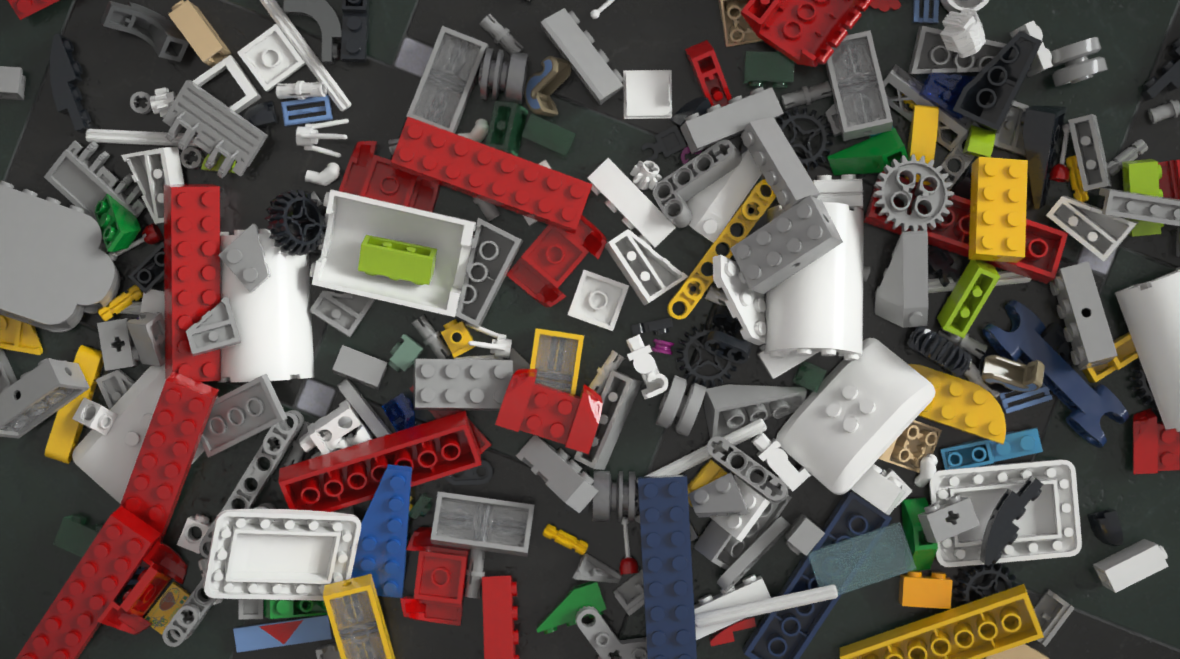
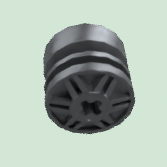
(503, 75)
(614, 496)

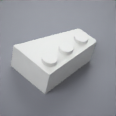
(152, 171)
(1090, 227)
(643, 267)

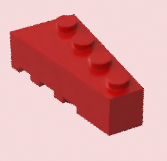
(499, 617)

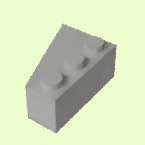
(559, 473)

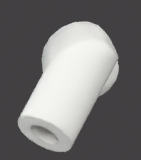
(479, 131)
(325, 177)
(927, 470)

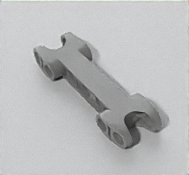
(274, 453)
(186, 622)

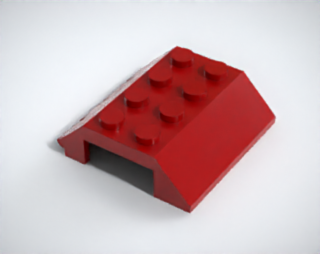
(803, 27)

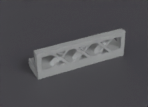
(911, 88)
(1141, 206)

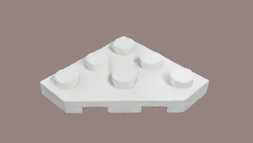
(741, 300)

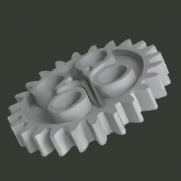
(892, 188)

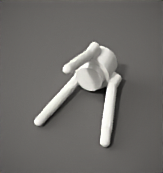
(307, 136)
(499, 347)

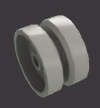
(1076, 62)
(683, 406)

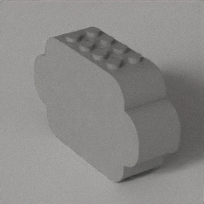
(51, 262)

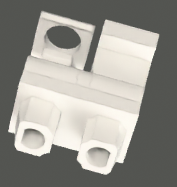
(645, 364)
(329, 431)
(778, 461)

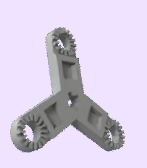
(605, 640)

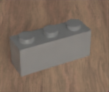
(1089, 153)

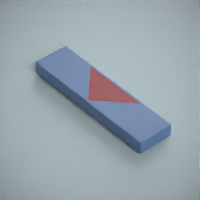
(282, 633)

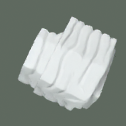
(963, 32)

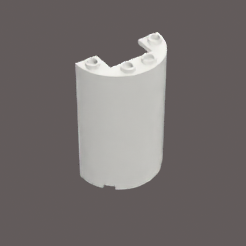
(355, 216)
(824, 301)
(271, 320)
(1154, 326)

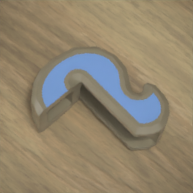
(544, 83)
(1013, 374)

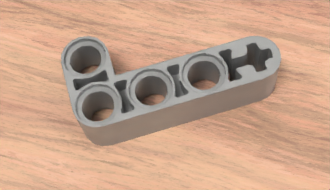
(721, 158)

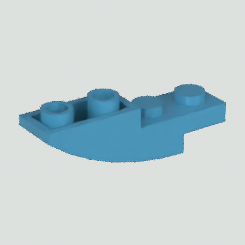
(985, 452)

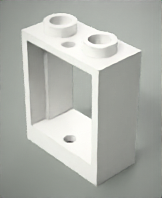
(248, 88)

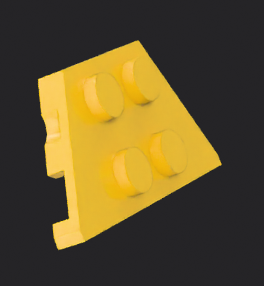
(19, 336)

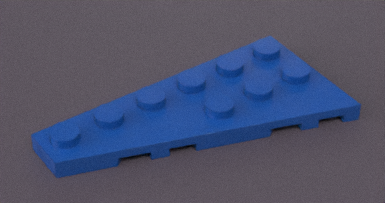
(385, 533)

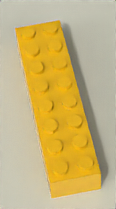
(958, 633)

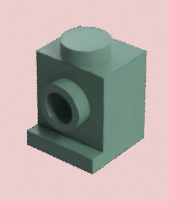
(405, 353)

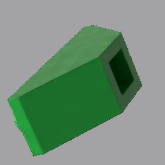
(117, 224)
(921, 550)

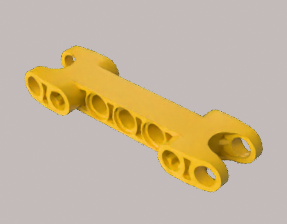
(747, 221)

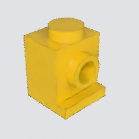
(462, 346)

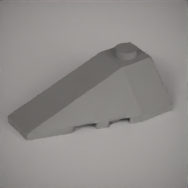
(904, 289)
(736, 406)

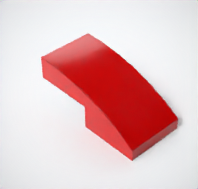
(725, 634)

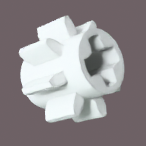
(162, 101)
(645, 175)

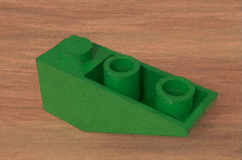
(869, 155)
(293, 608)
(564, 612)

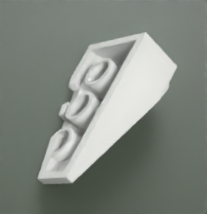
(719, 201)

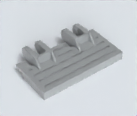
(218, 129)
(87, 185)

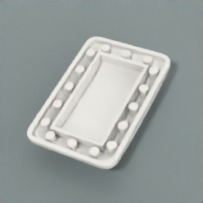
(855, 416)
(112, 457)
(1047, 527)
(279, 553)

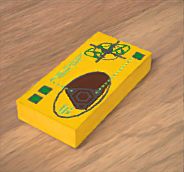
(167, 607)

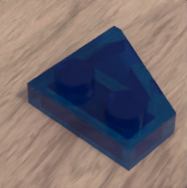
(945, 90)
(400, 412)

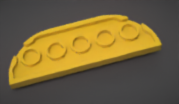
(963, 406)

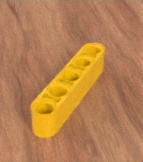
(65, 430)

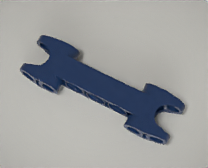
(1085, 403)

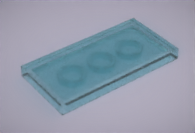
(863, 559)

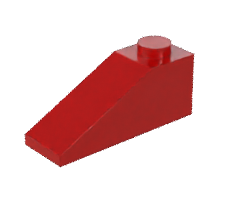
(708, 73)

